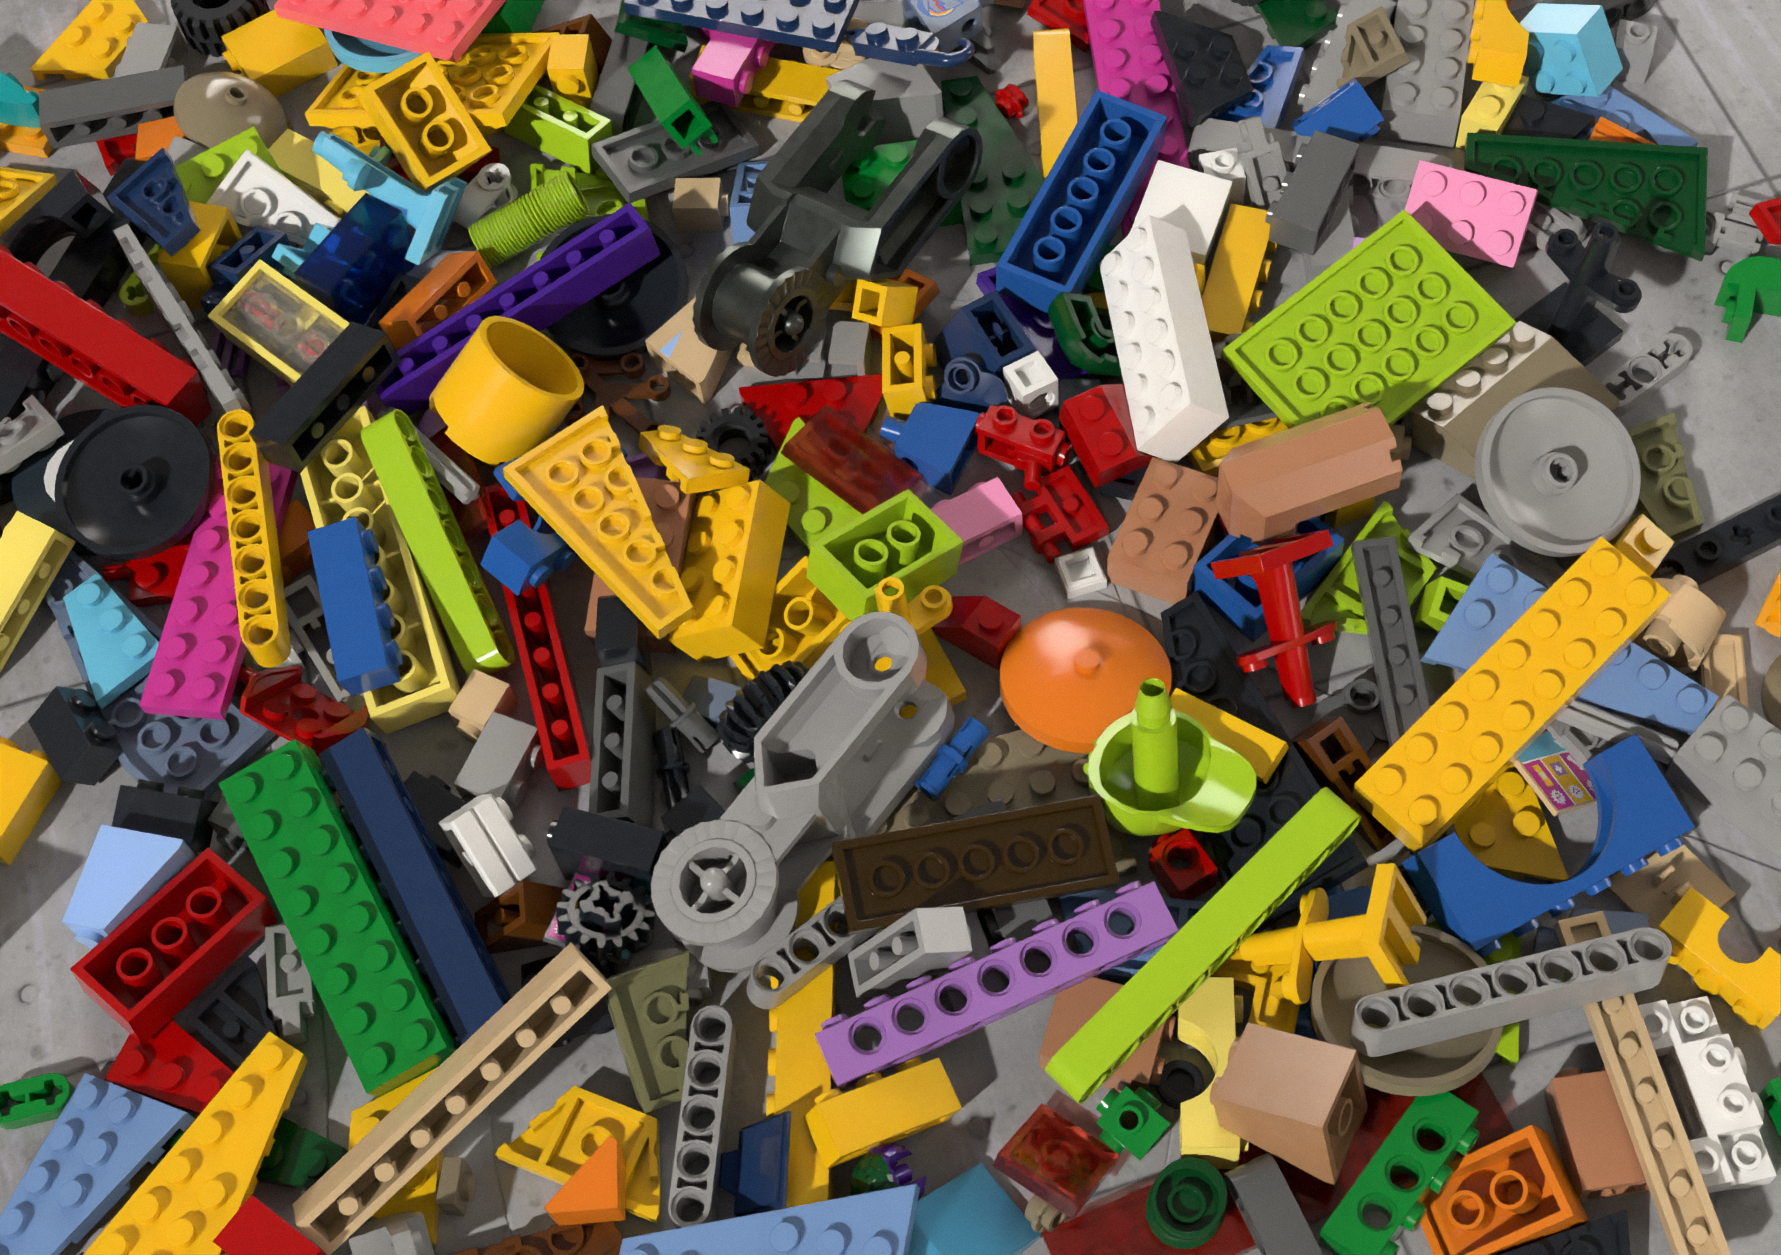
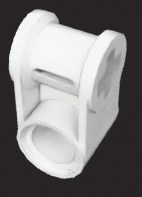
(484, 198)

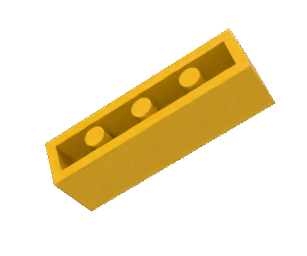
(781, 89)
(1237, 272)

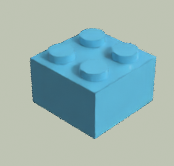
(1570, 50)

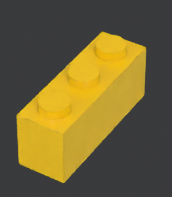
(881, 1110)

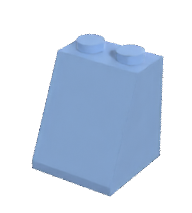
(119, 878)

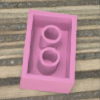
(1471, 212)

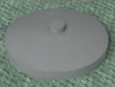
(1557, 471)

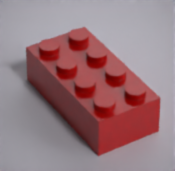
(174, 945)

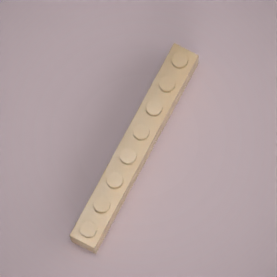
(449, 1099)

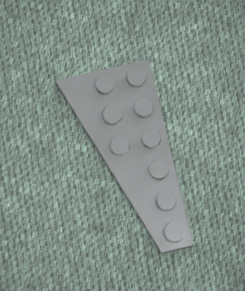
(179, 323)

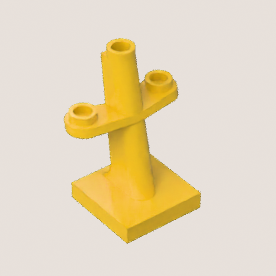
(922, 613)
(1379, 934)

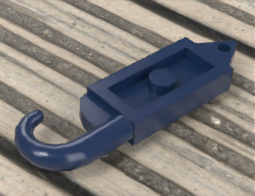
(905, 46)

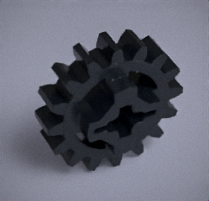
(605, 916)

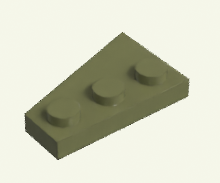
(1665, 489)
(650, 1025)

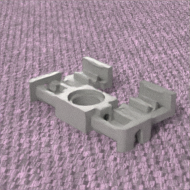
(1734, 230)

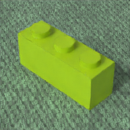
(559, 128)

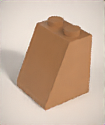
(1292, 1098)

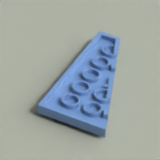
(85, 1166)

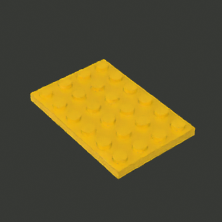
(488, 79)

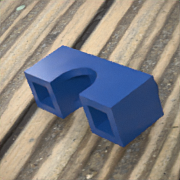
(526, 556)

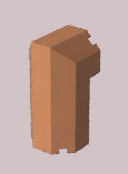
(1306, 473)

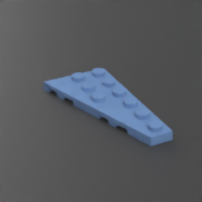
(1631, 685)
(848, 1225)

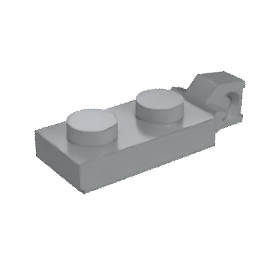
(1261, 162)
(289, 985)

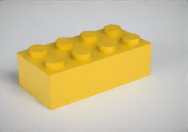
(731, 570)

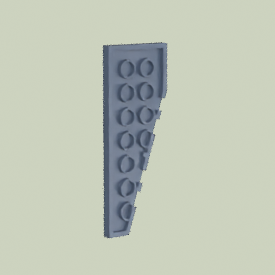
(158, 746)

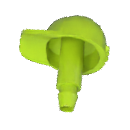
(1166, 771)

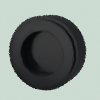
(1180, 1083)

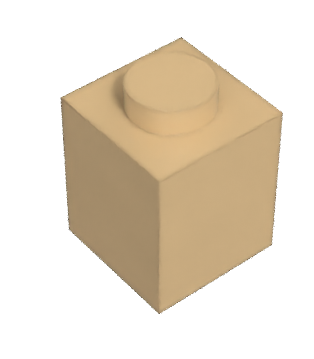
(700, 204)
(478, 700)

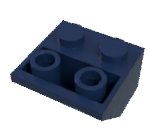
(985, 333)

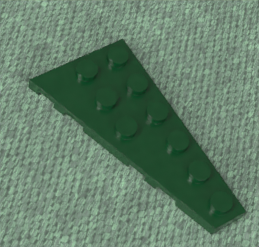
(1005, 178)
(1636, 187)

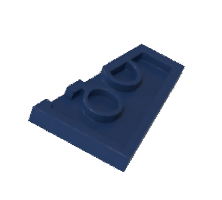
(157, 203)

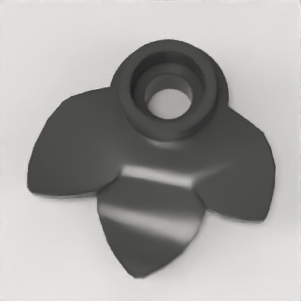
(1364, 721)

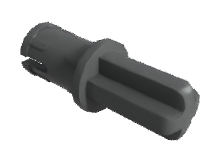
(682, 714)

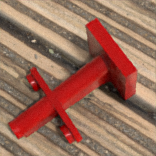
(1276, 583)

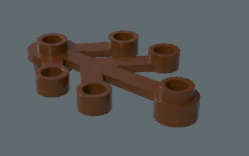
(614, 395)

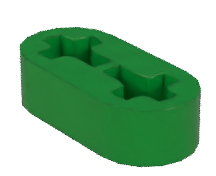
(30, 1095)

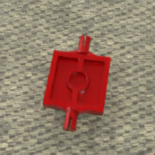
(152, 578)

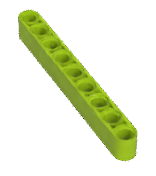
(1202, 945)

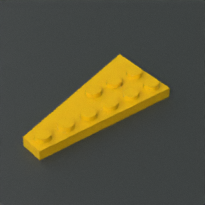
(597, 508)
(212, 1163)

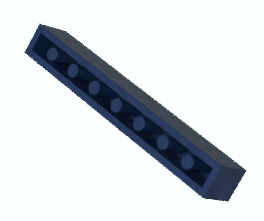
(415, 882)

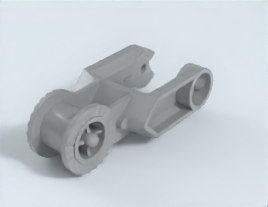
(824, 774)

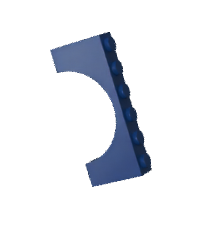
(1634, 819)

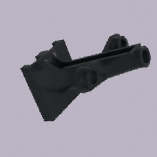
(1570, 309)

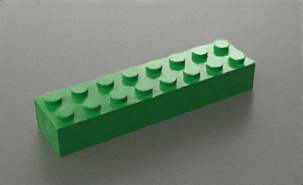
(339, 918)

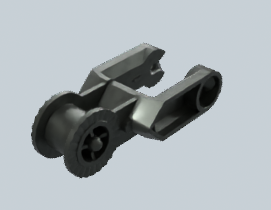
(813, 244)

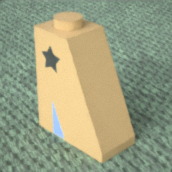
(685, 358)

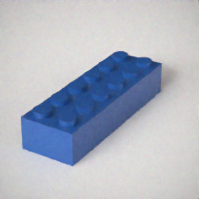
(1081, 201)

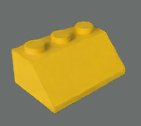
(424, 122)

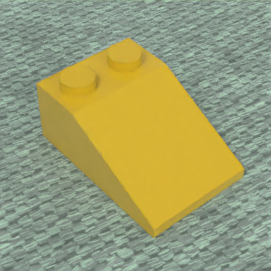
(798, 628)

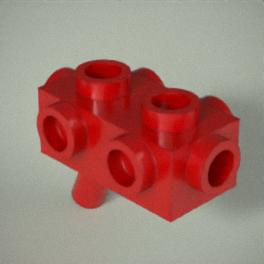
(1022, 442)

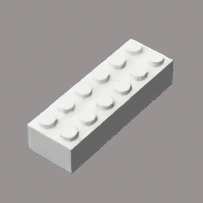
(1162, 340)

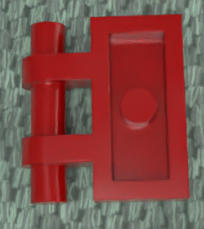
(1070, 509)

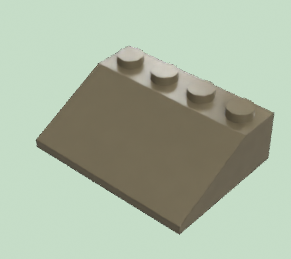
(1524, 360)

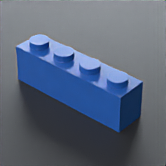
(355, 606)

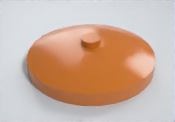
(1077, 674)

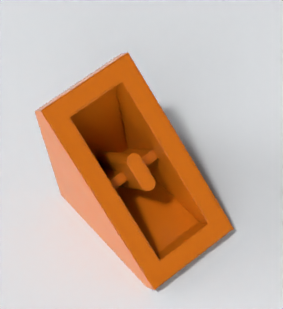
(594, 1191)

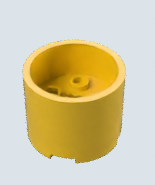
(506, 391)

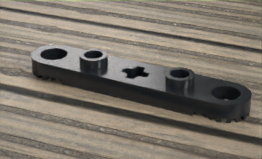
(1714, 550)

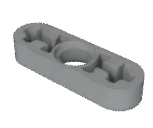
(1650, 360)

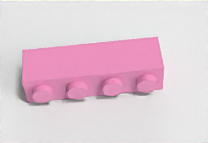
(981, 518)

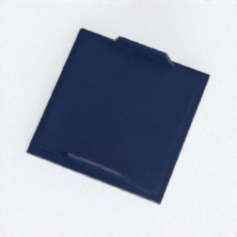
(759, 1167)

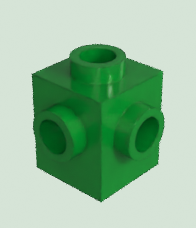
(1144, 1135)

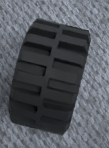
(208, 20)

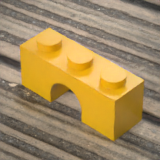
(878, 302)
(1749, 988)

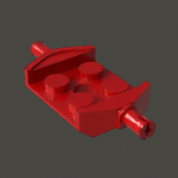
(297, 710)

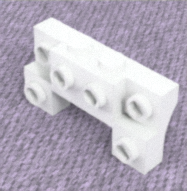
(1711, 1093)

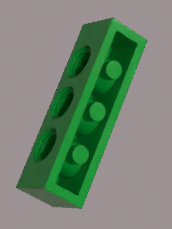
(1433, 1115)

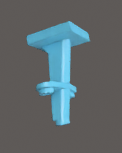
(424, 210)

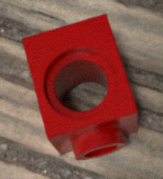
(1182, 883)

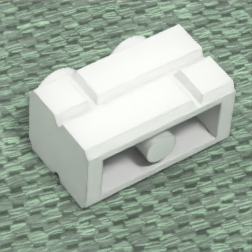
(489, 844)

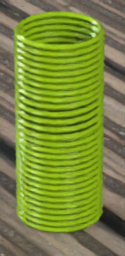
(527, 218)

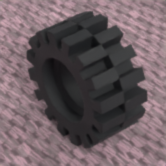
(739, 426)

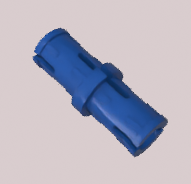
(952, 758)

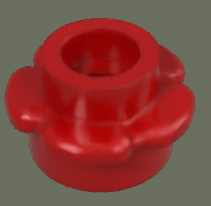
(1011, 101)

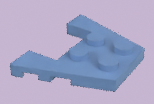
(1627, 114)

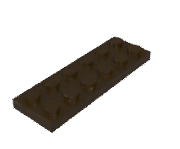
(976, 862)

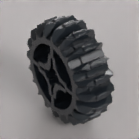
(755, 706)

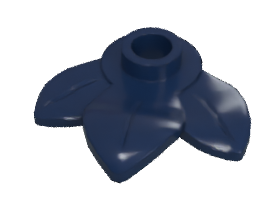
(977, 394)

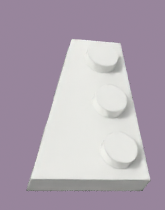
(268, 199)

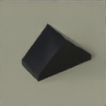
(620, 635)

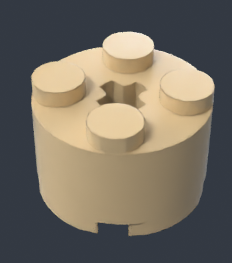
(1684, 627)

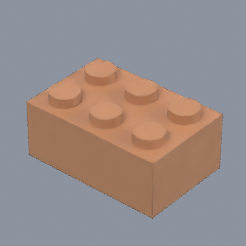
(1165, 532)

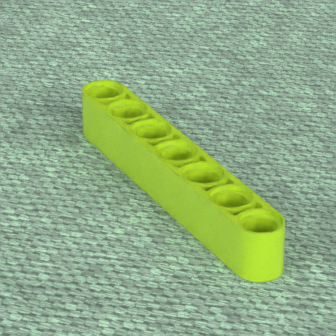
(437, 544)

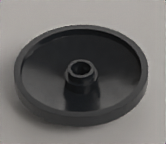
(630, 309)
(135, 482)

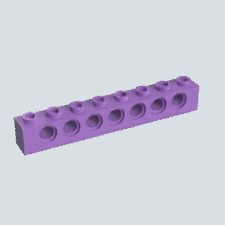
(1151, 929)

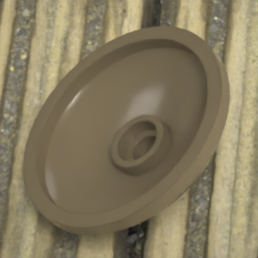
(225, 104)

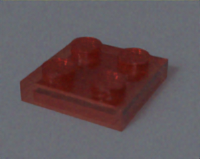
(1056, 1160)

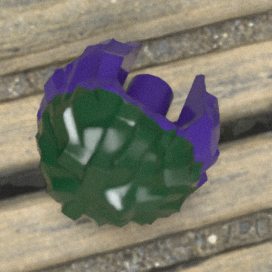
(878, 1171)

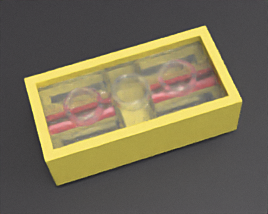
(276, 322)

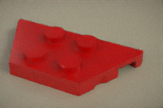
(780, 404)

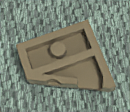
(1371, 49)

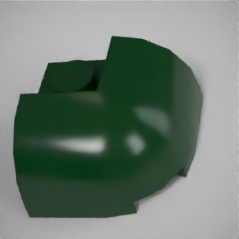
(1085, 333)

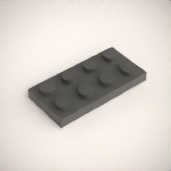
(651, 160)

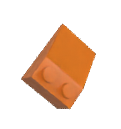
(1502, 1198)

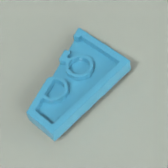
(110, 639)

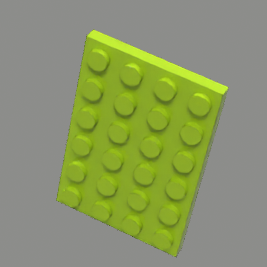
(1370, 329)

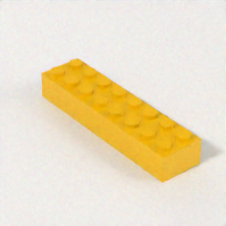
(1510, 696)

